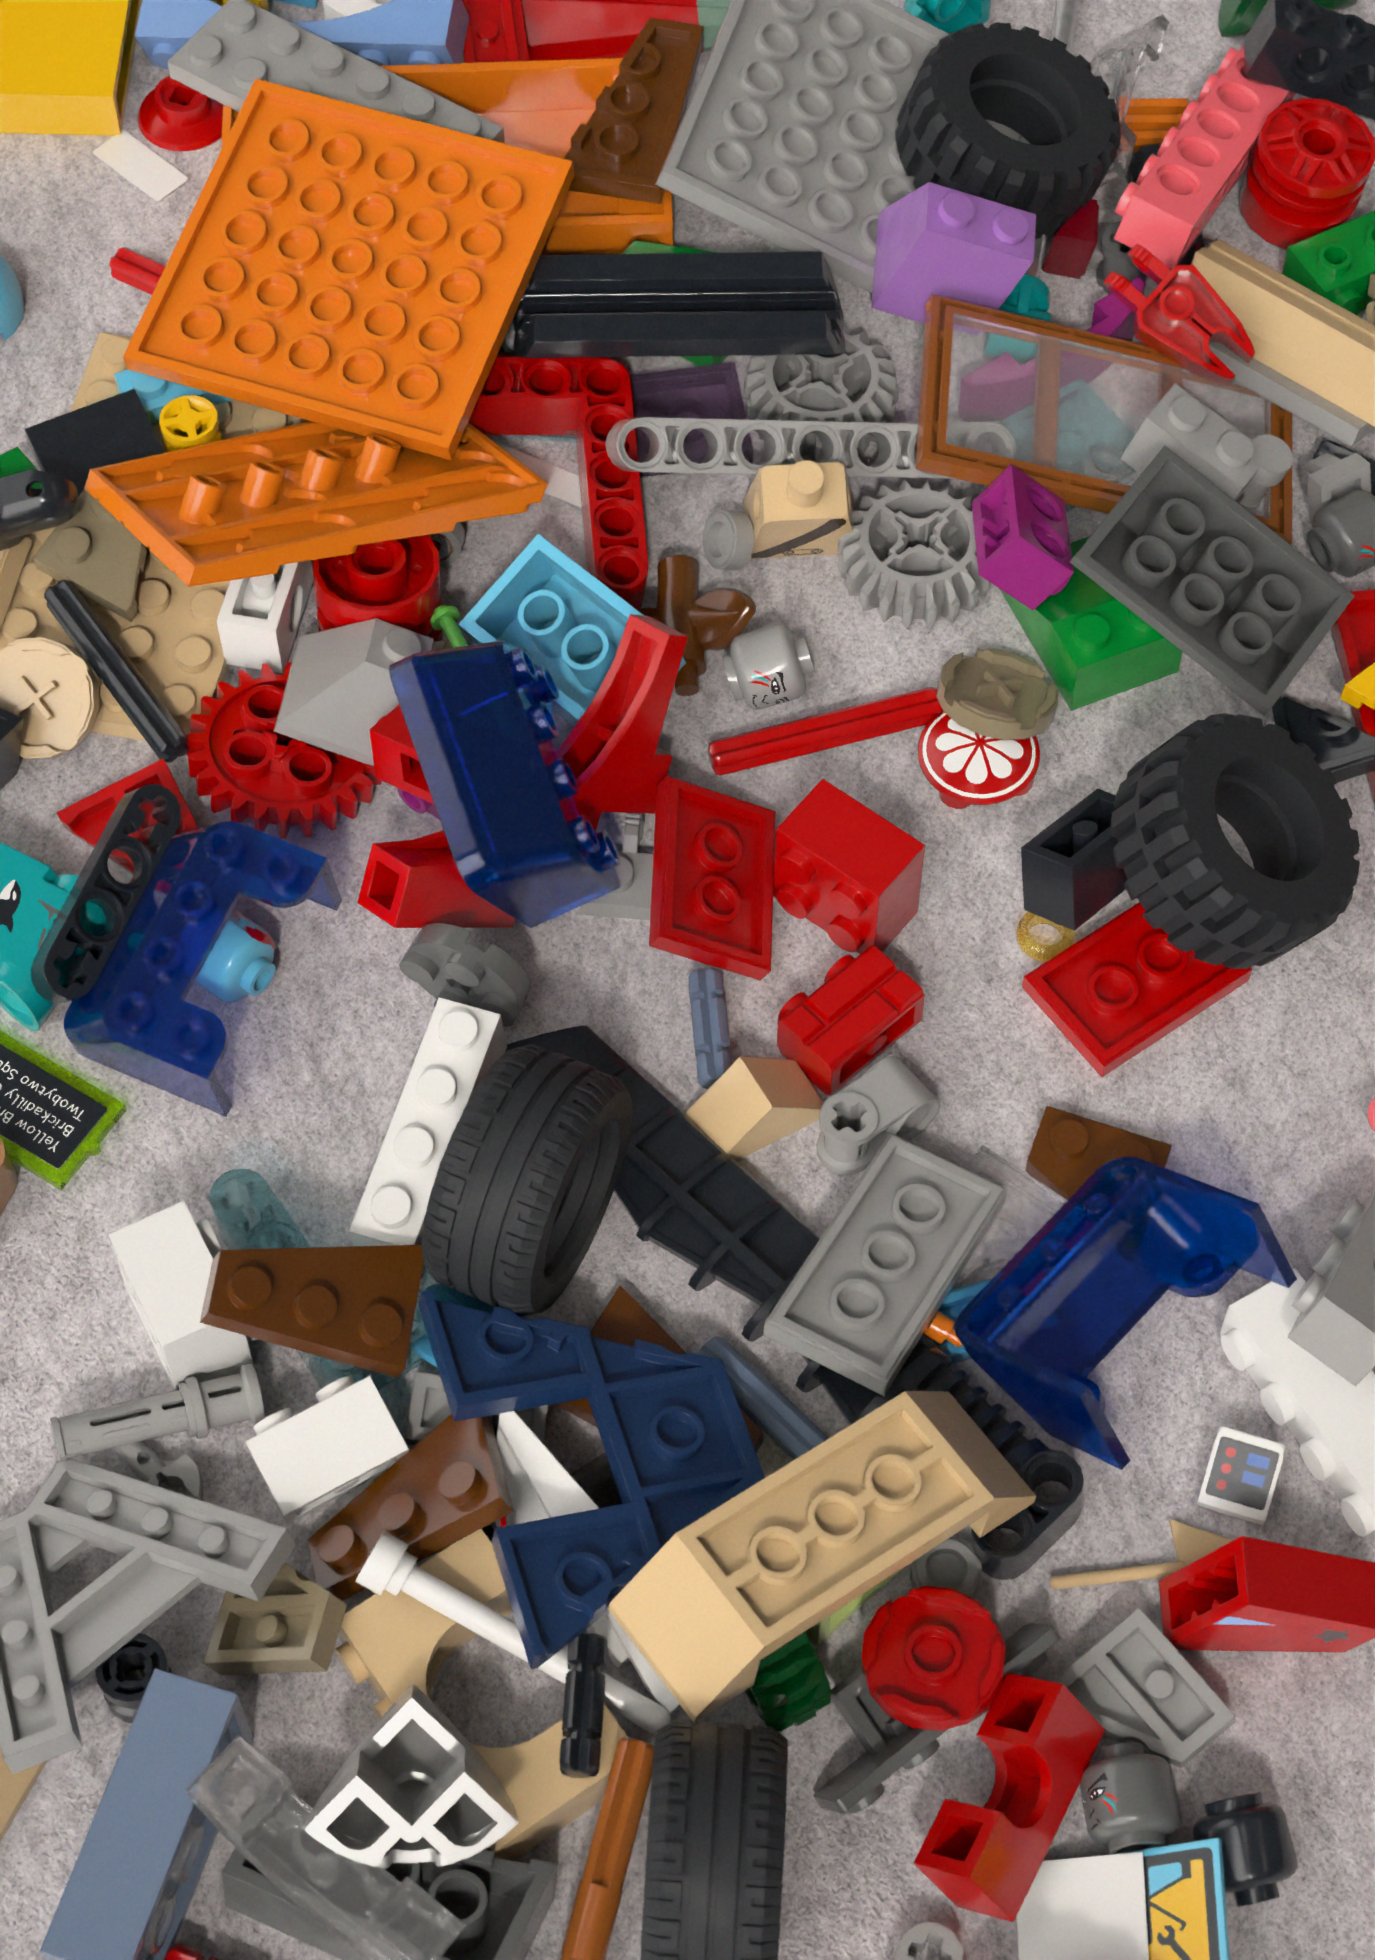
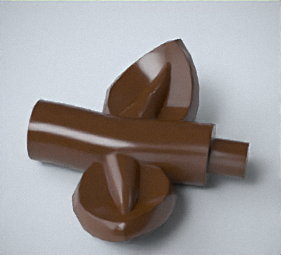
(707, 621)

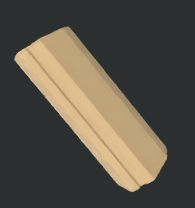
(1296, 329)

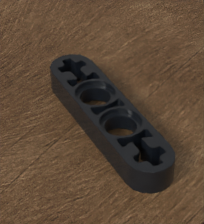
(113, 897)

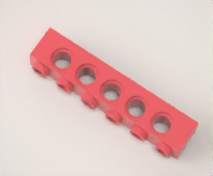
(1197, 162)

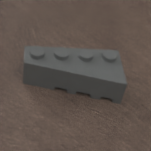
(492, 1896)

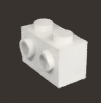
(326, 1447)

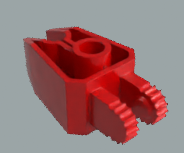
(1182, 316)

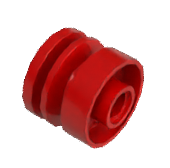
(1306, 171)
(381, 581)

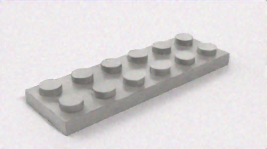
(254, 43)

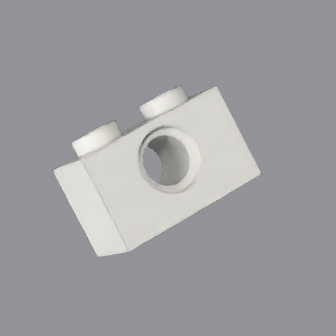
(264, 616)

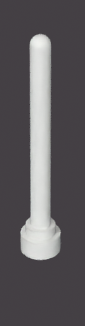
(394, 1570)

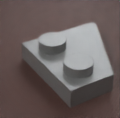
(1147, 1692)

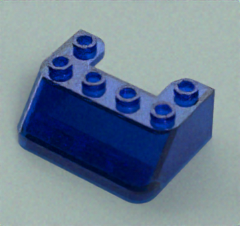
(496, 780)
(137, 1008)

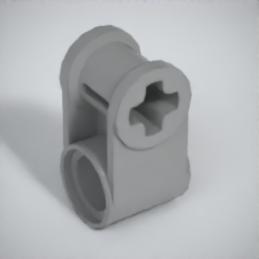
(868, 1110)

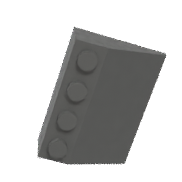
(1213, 580)

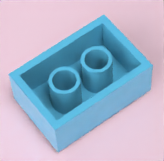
(558, 618)

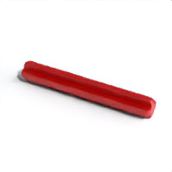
(823, 731)

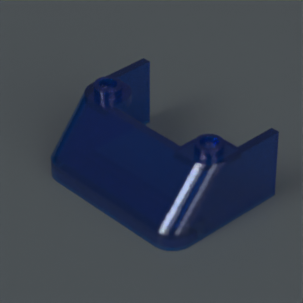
(1095, 1276)

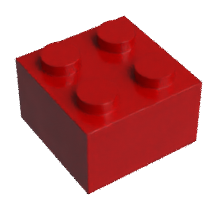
(847, 870)

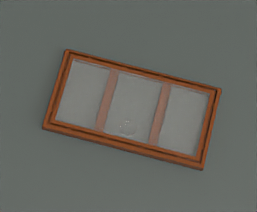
(1060, 406)

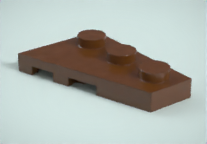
(321, 1300)
(426, 1499)

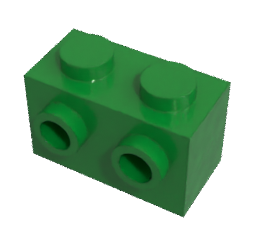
(1337, 263)

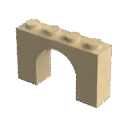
(405, 1643)

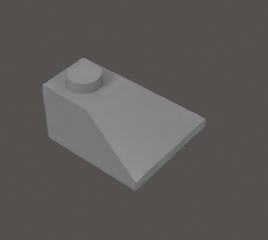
(344, 685)

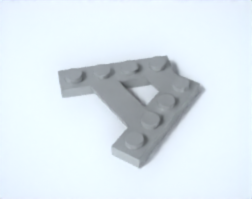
(167, 1552)

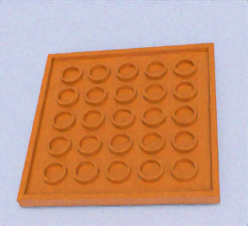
(351, 267)

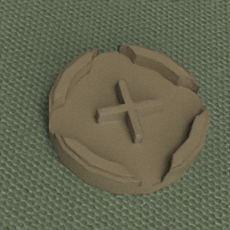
(997, 694)

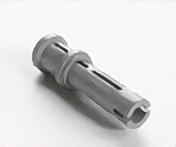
(191, 1409)

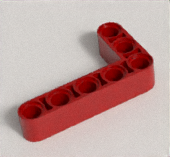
(591, 398)

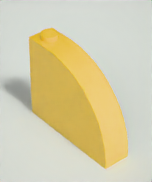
(66, 65)

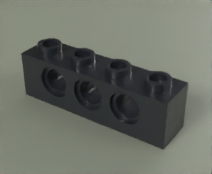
(1314, 53)

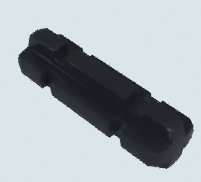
(583, 1706)

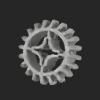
(824, 388)
(919, 573)

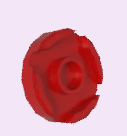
(933, 1658)

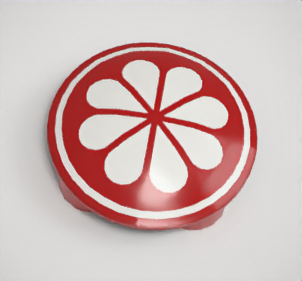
(973, 766)

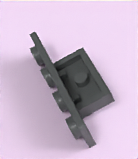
(894, 1744)

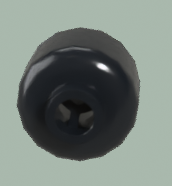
(1254, 1845)

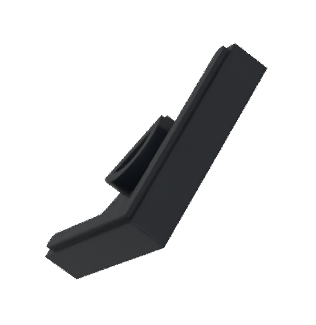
(1334, 740)

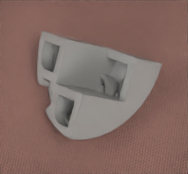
(412, 1793)

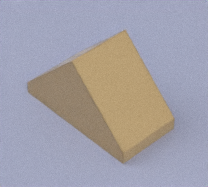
(755, 1105)

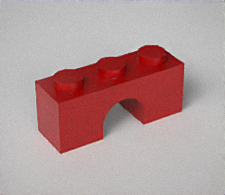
(1040, 1751)

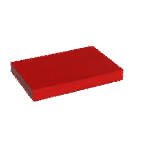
(712, 878)
(1125, 989)

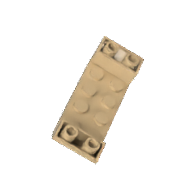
(812, 1543)

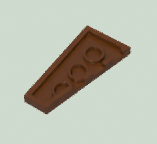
(638, 115)

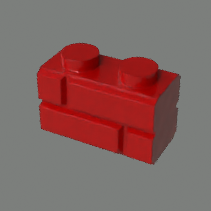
(849, 1018)

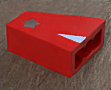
(1269, 1600)

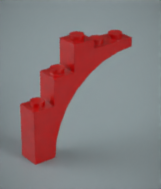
(610, 756)

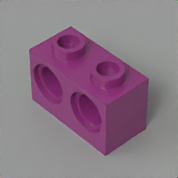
(1022, 538)

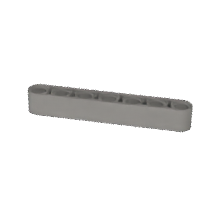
(781, 442)

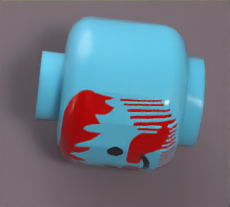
(239, 961)

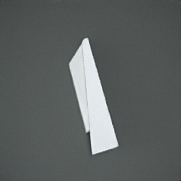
(545, 1490)

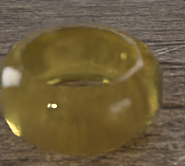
(1038, 951)

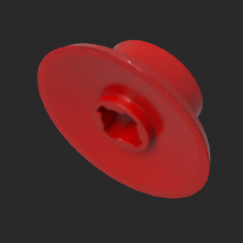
(180, 117)

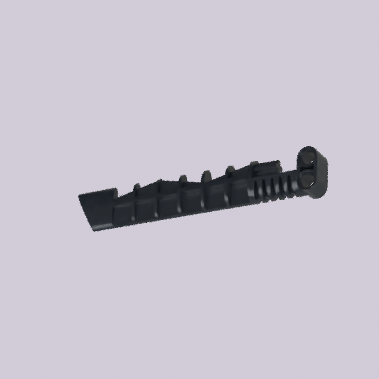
(734, 1231)

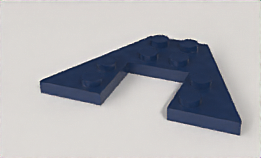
(665, 1431)

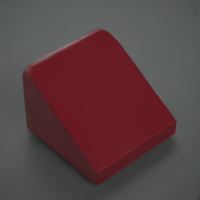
(1074, 243)

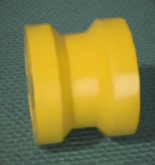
(189, 417)

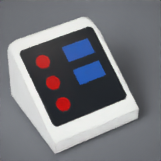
(1241, 1475)

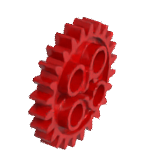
(240, 732)

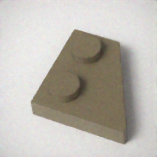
(96, 557)
(283, 1633)

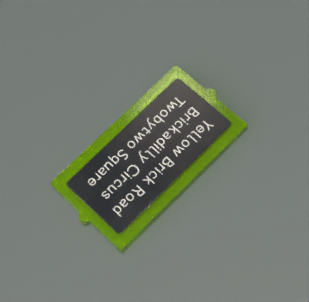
(50, 1114)

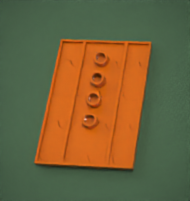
(303, 497)

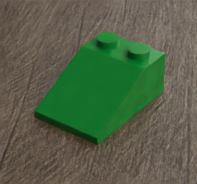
(1093, 641)

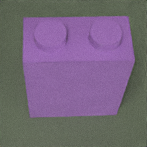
(949, 248)

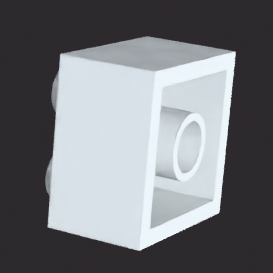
(167, 1276)

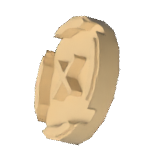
(51, 692)

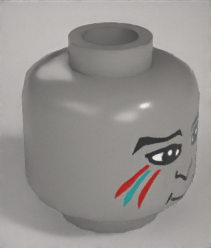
(767, 666)

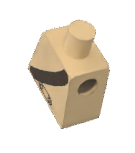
(799, 509)

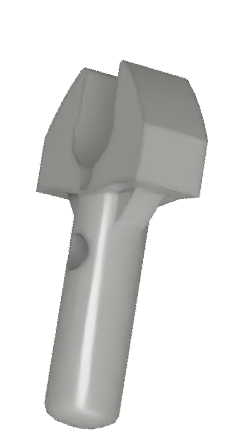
(153, 1470)

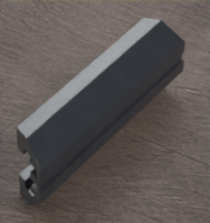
(679, 306)

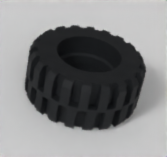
(1032, 90)
(1194, 877)

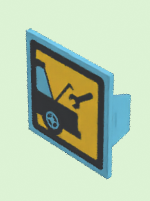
(1186, 1901)

